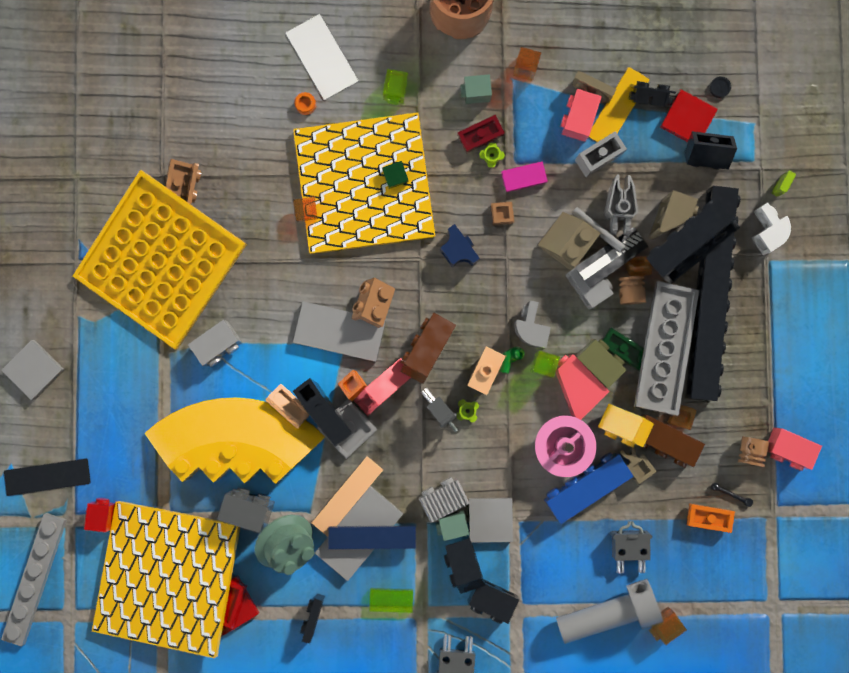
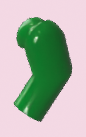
(511, 356)

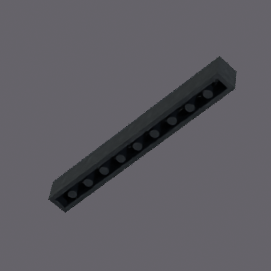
(711, 309)

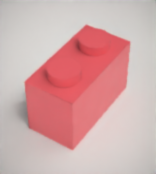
(581, 115)
(793, 448)

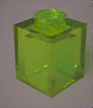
(395, 87)
(545, 364)

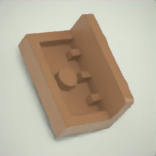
(182, 179)
(373, 302)

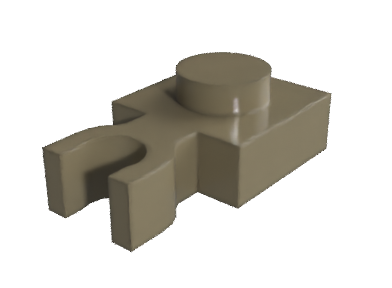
(639, 467)

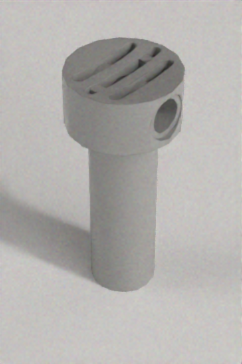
(635, 606)

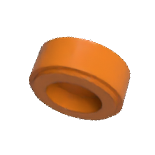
(305, 103)

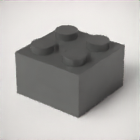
(246, 509)

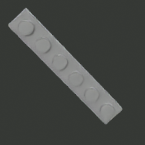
(34, 579)

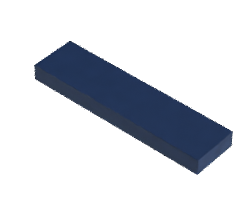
(372, 537)

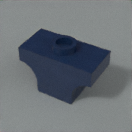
(458, 248)

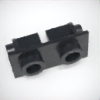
(659, 95)

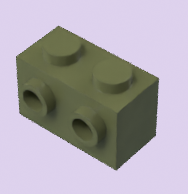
(601, 362)

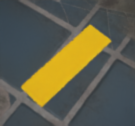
(618, 109)

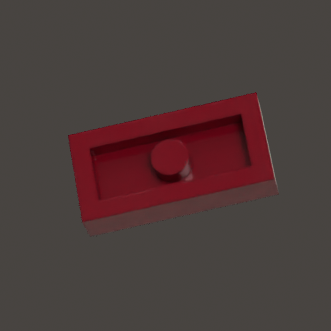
(481, 133)

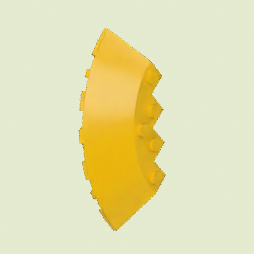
(232, 436)

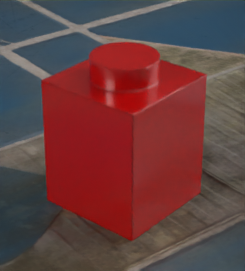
(99, 515)

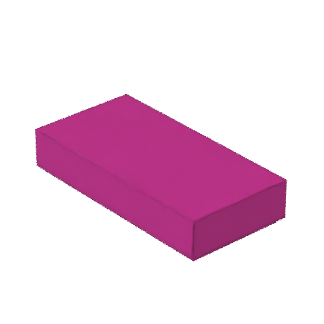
(524, 177)

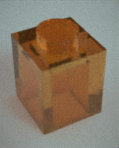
(526, 64)
(669, 629)

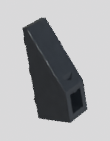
(322, 411)

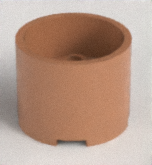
(459, 19)

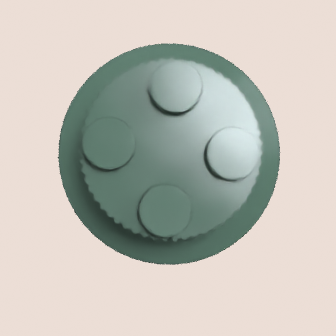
(285, 544)

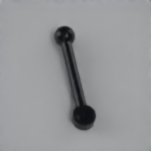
(747, 501)

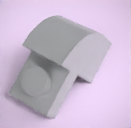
(529, 332)

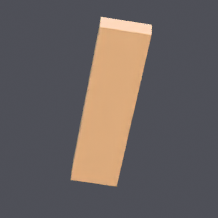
(347, 495)

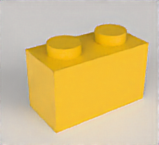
(625, 425)

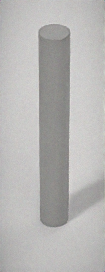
(604, 234)

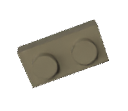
(589, 84)

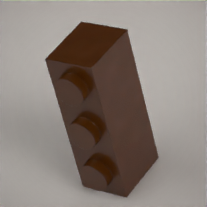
(427, 347)
(673, 443)

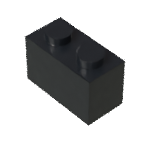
(710, 150)
(464, 565)
(493, 601)

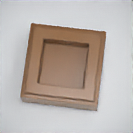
(502, 213)

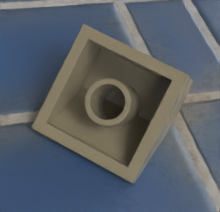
(673, 213)
(568, 240)

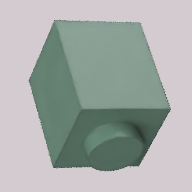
(476, 89)
(452, 526)

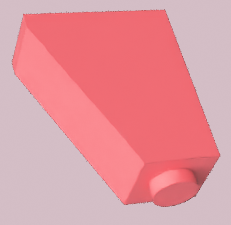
(579, 386)
(382, 388)

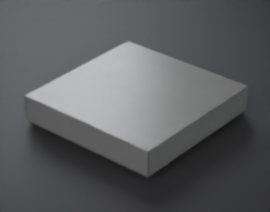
(32, 370)
(359, 426)
(490, 520)

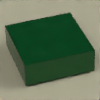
(395, 174)

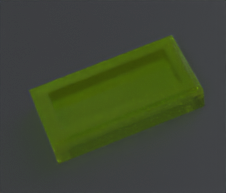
(391, 600)

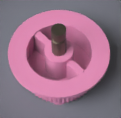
(565, 446)

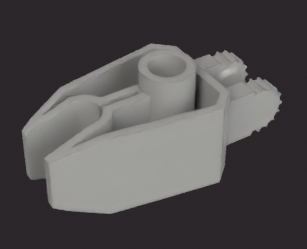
(621, 204)

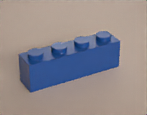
(588, 487)

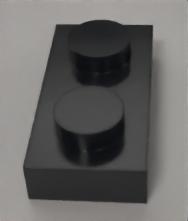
(308, 627)

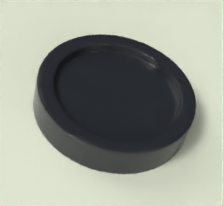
(720, 87)

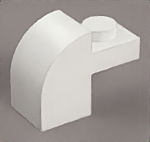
(775, 231)

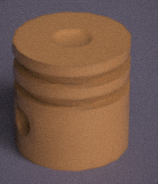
(632, 290)
(753, 455)

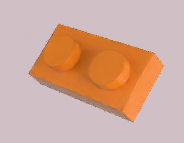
(710, 518)

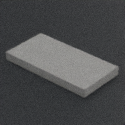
(337, 332)
(369, 510)

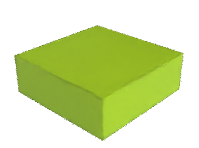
(783, 183)

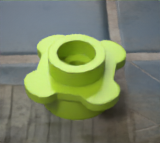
(498, 154)
(463, 405)

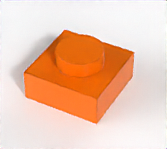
(352, 385)

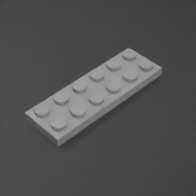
(666, 348)

